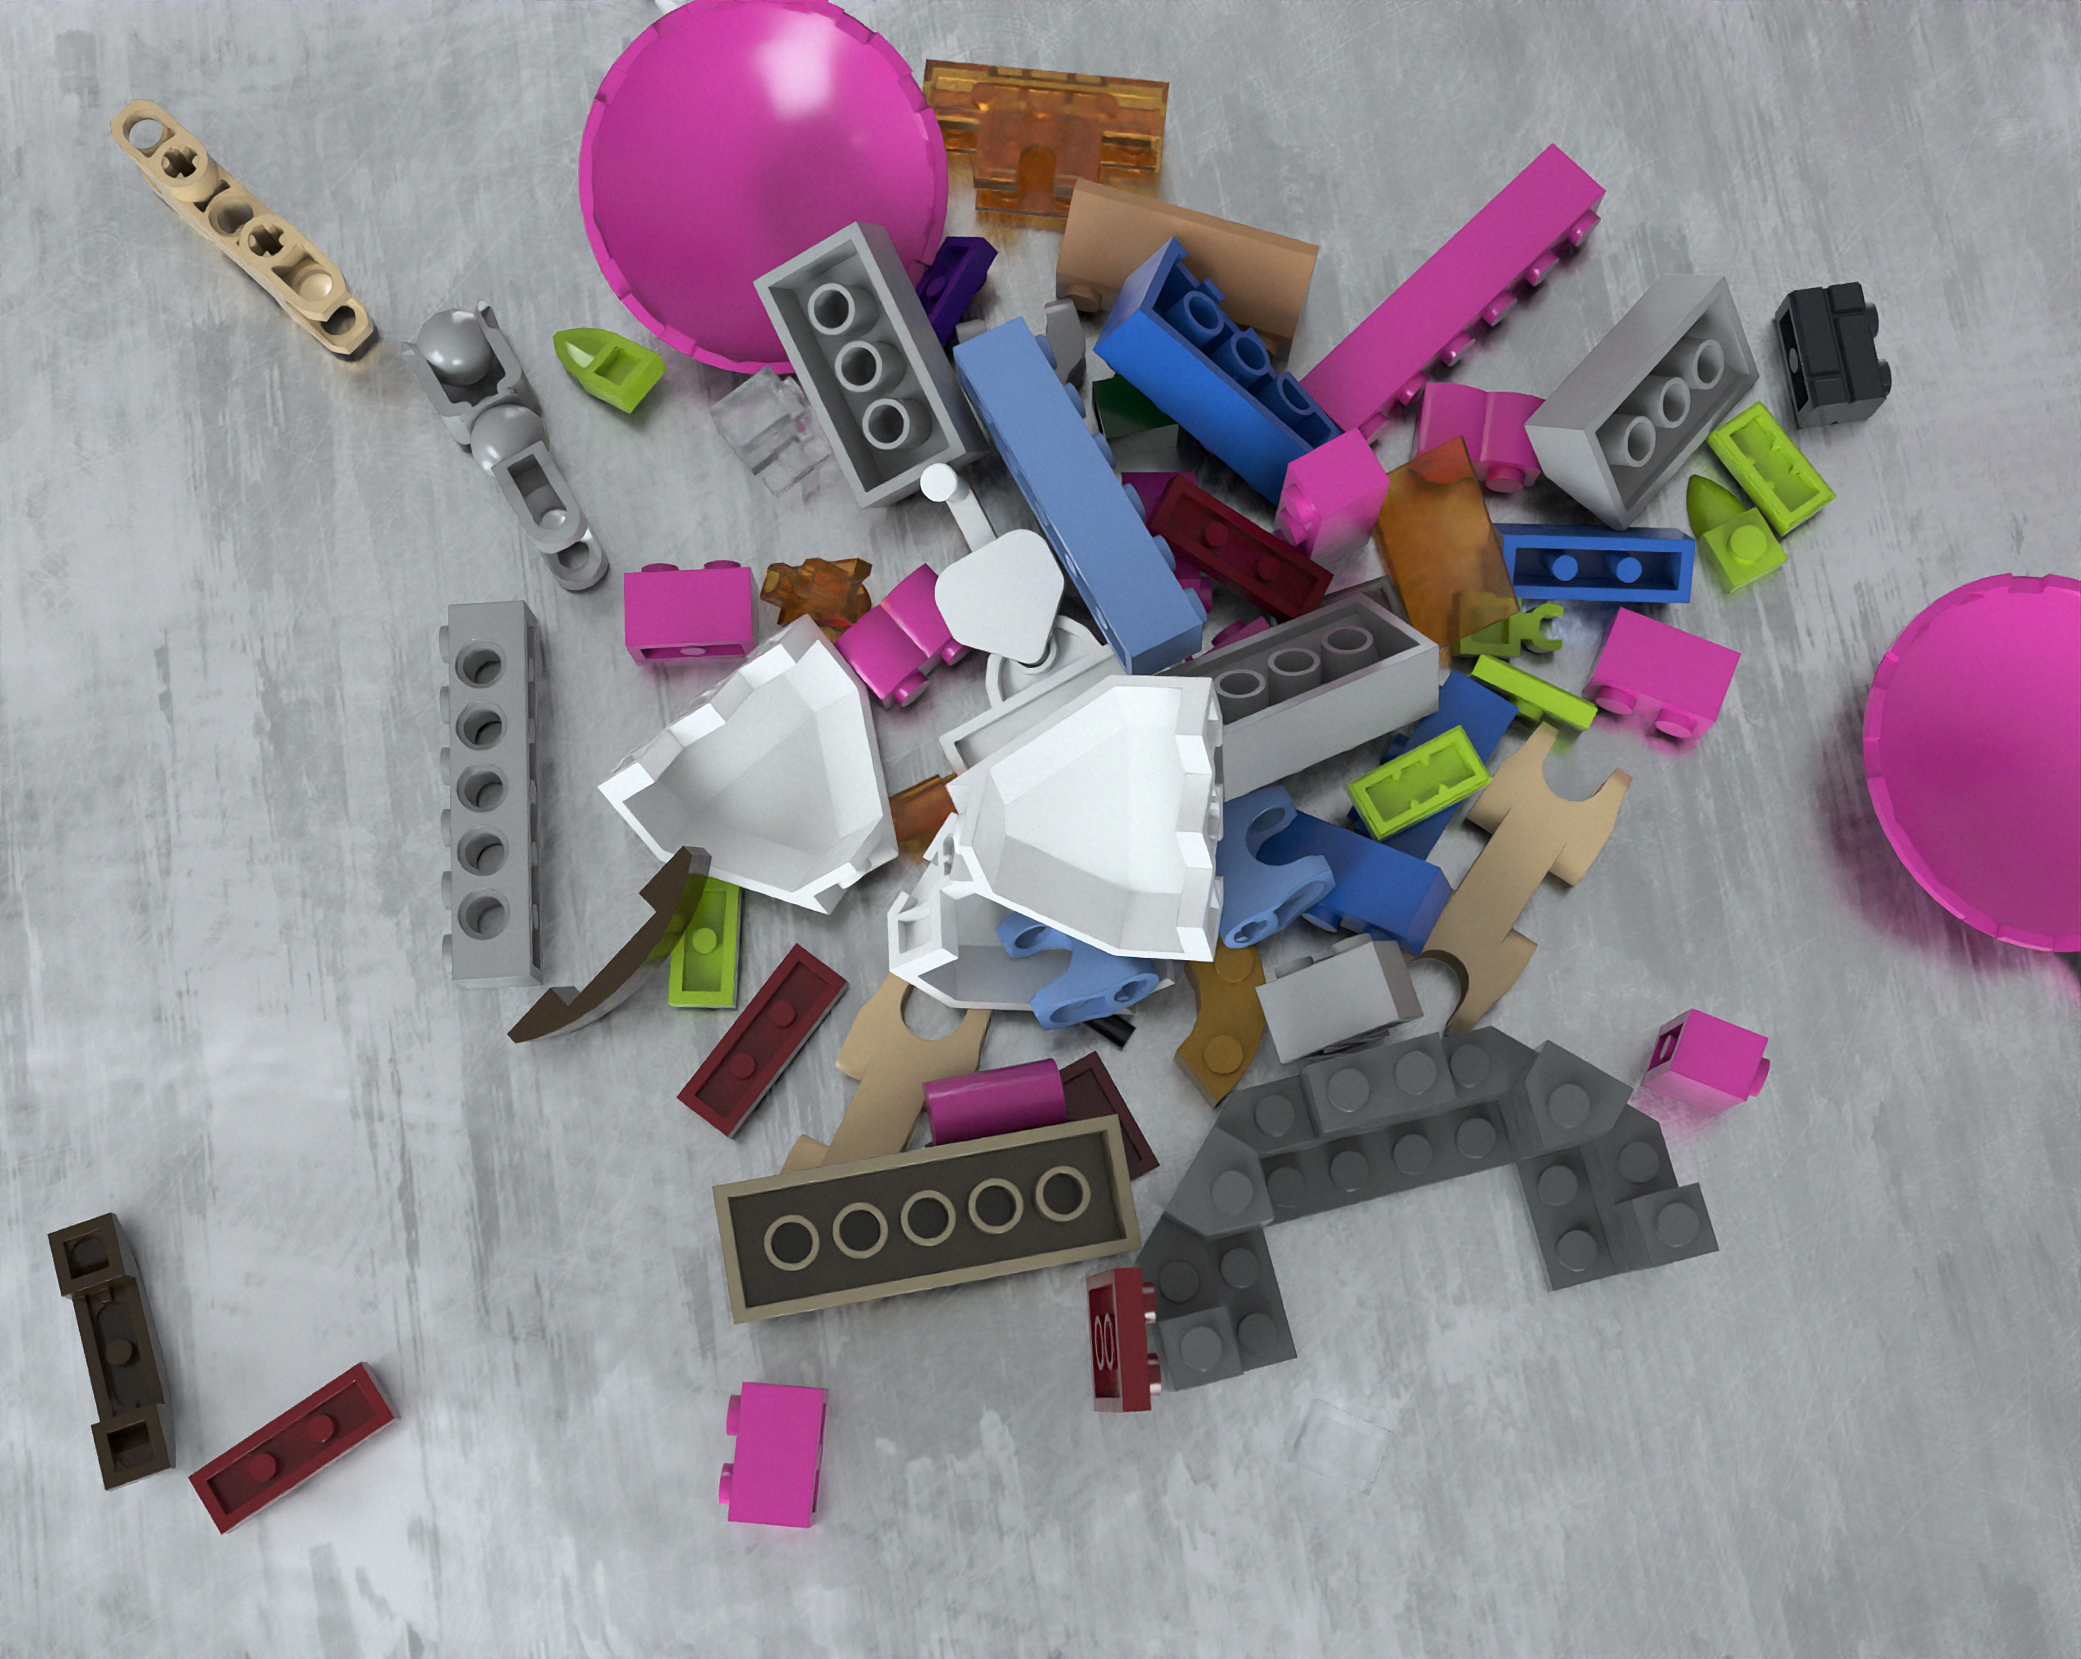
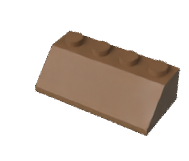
(1257, 270)

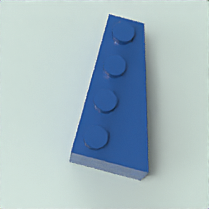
(1209, 374)

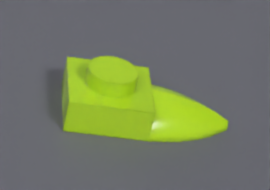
(609, 365)
(1731, 535)

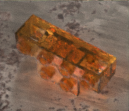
(1044, 130)

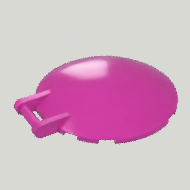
(737, 147)
(1982, 756)

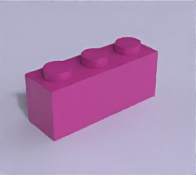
(1331, 499)

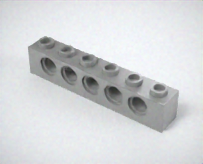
(515, 950)

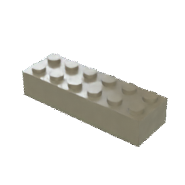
(926, 1218)

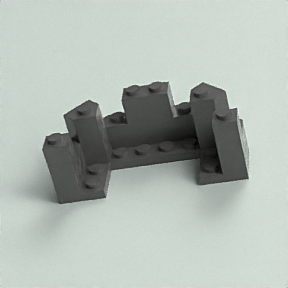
(1392, 1123)

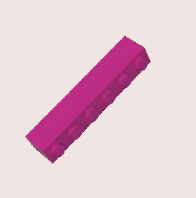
(1455, 293)

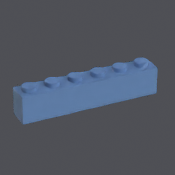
(1079, 500)

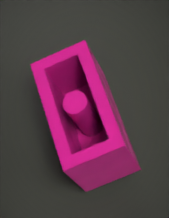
(691, 612)
(1660, 674)
(1706, 1062)
(775, 1454)

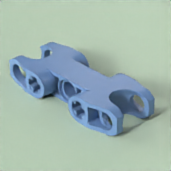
(1255, 906)

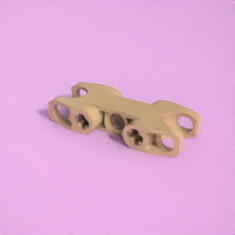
(219, 206)
(1529, 837)
(891, 1073)

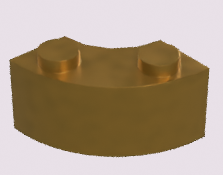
(1226, 1023)

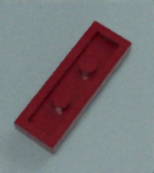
(1237, 551)
(763, 1040)
(294, 1447)

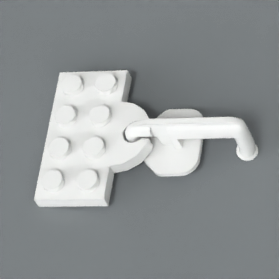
(1008, 604)

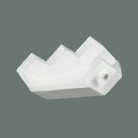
(768, 775)
(1105, 819)
(950, 949)

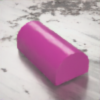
(995, 1102)

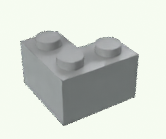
(1339, 999)

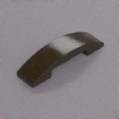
(674, 897)
(119, 1349)

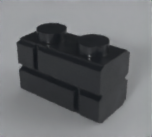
(1832, 354)

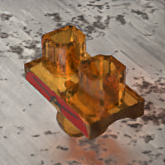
(822, 588)

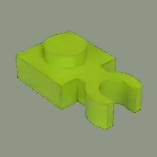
(1505, 637)

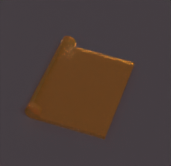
(1443, 546)

